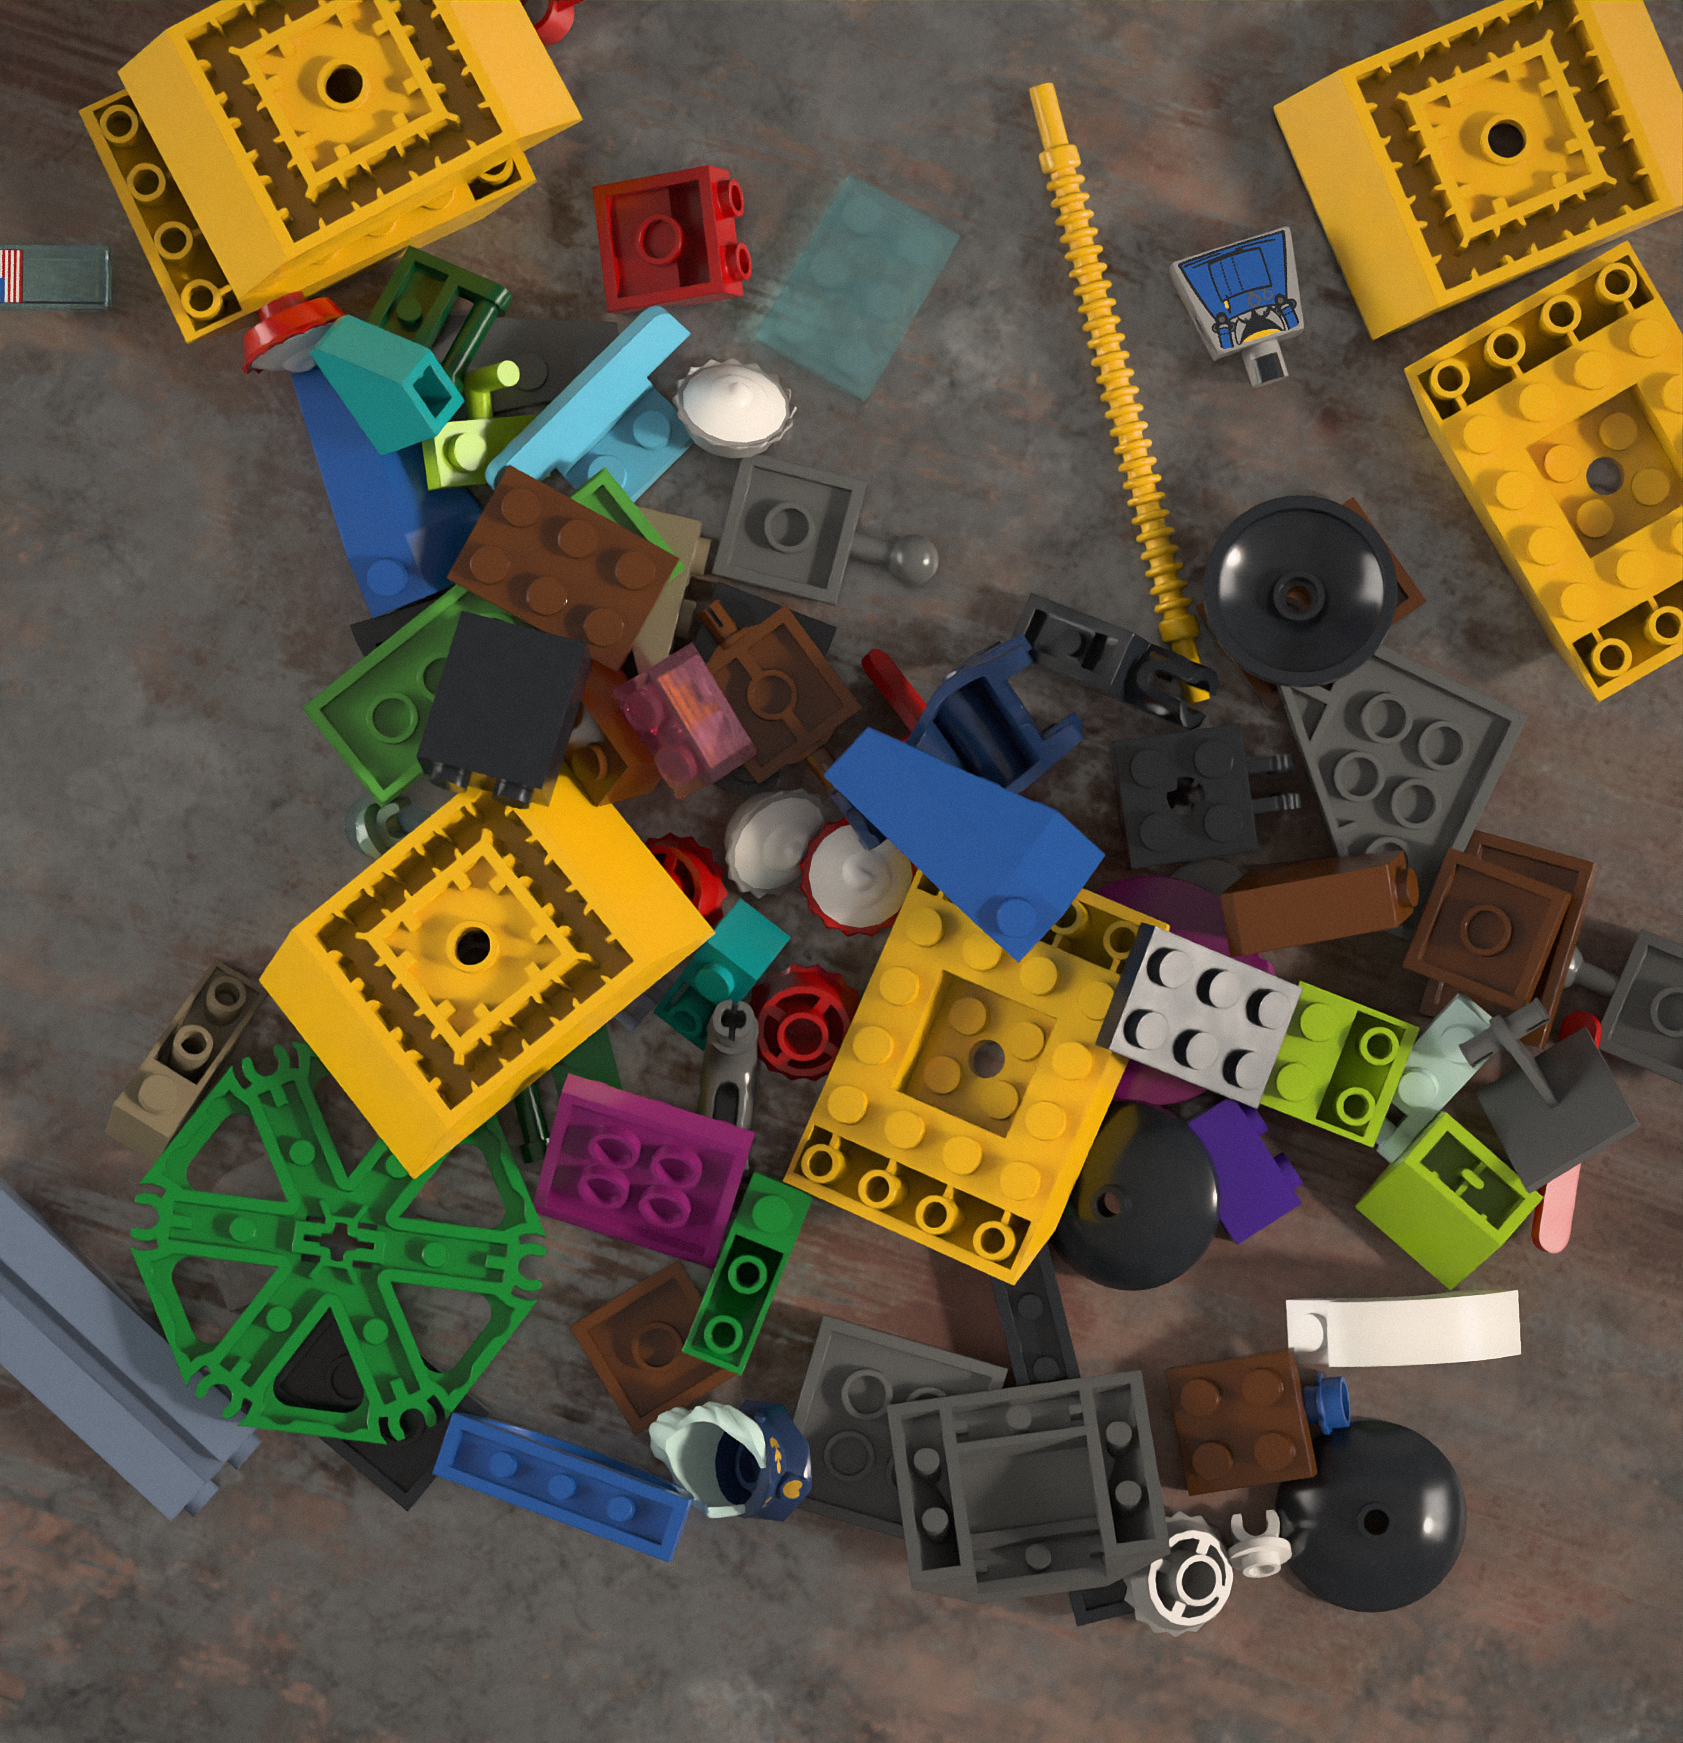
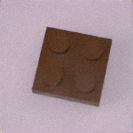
(1487, 930)
(639, 1347)
(1241, 1421)

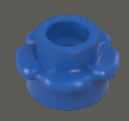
(1328, 1403)

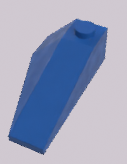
(389, 523)
(985, 847)

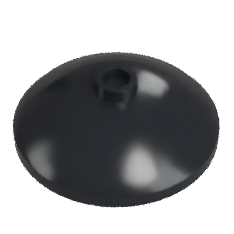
(1307, 549)
(1164, 1194)
(1366, 1470)

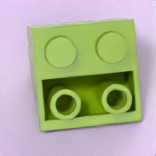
(1339, 1065)
(1447, 1201)

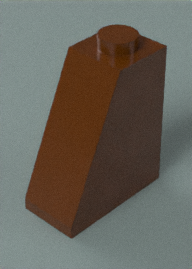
(1317, 901)

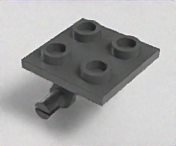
(1554, 1104)

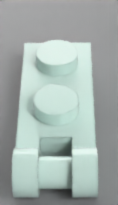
(1432, 1073)

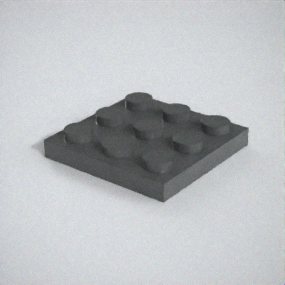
(846, 1416)

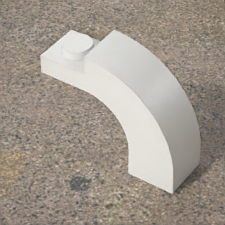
(1405, 1329)

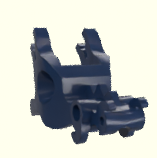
(982, 729)

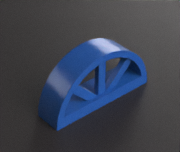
(565, 1483)

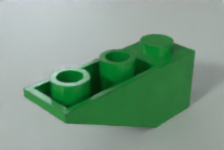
(748, 1272)

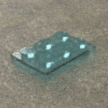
(857, 287)

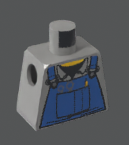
(1244, 301)

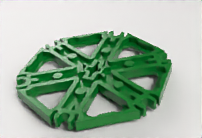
(303, 1291)

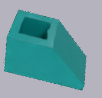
(386, 383)
(721, 971)

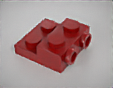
(671, 239)

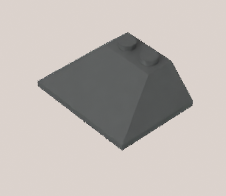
(1028, 1488)

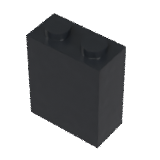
(504, 711)

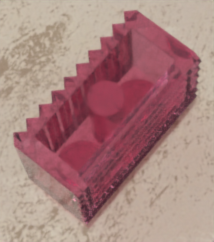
(685, 722)

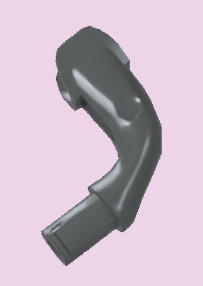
(730, 1068)

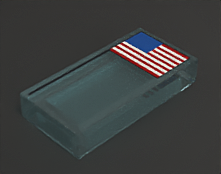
(55, 278)

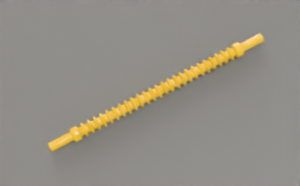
(1060, 161)

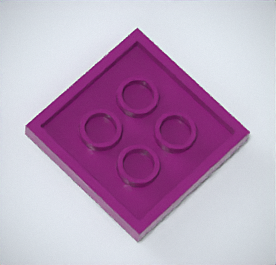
(641, 1170)

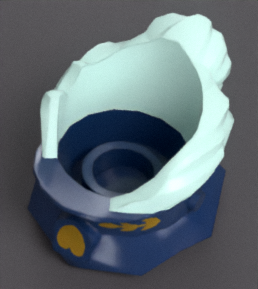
(735, 1459)

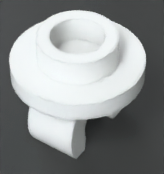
(1259, 1554)

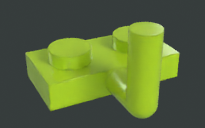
(467, 447)

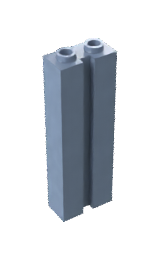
(109, 1367)

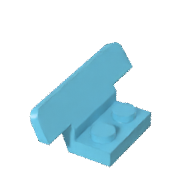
(608, 416)

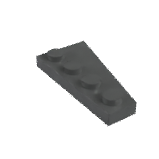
(545, 351)

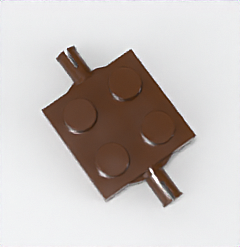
(779, 691)

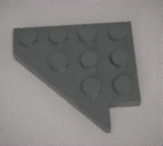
(1401, 761)

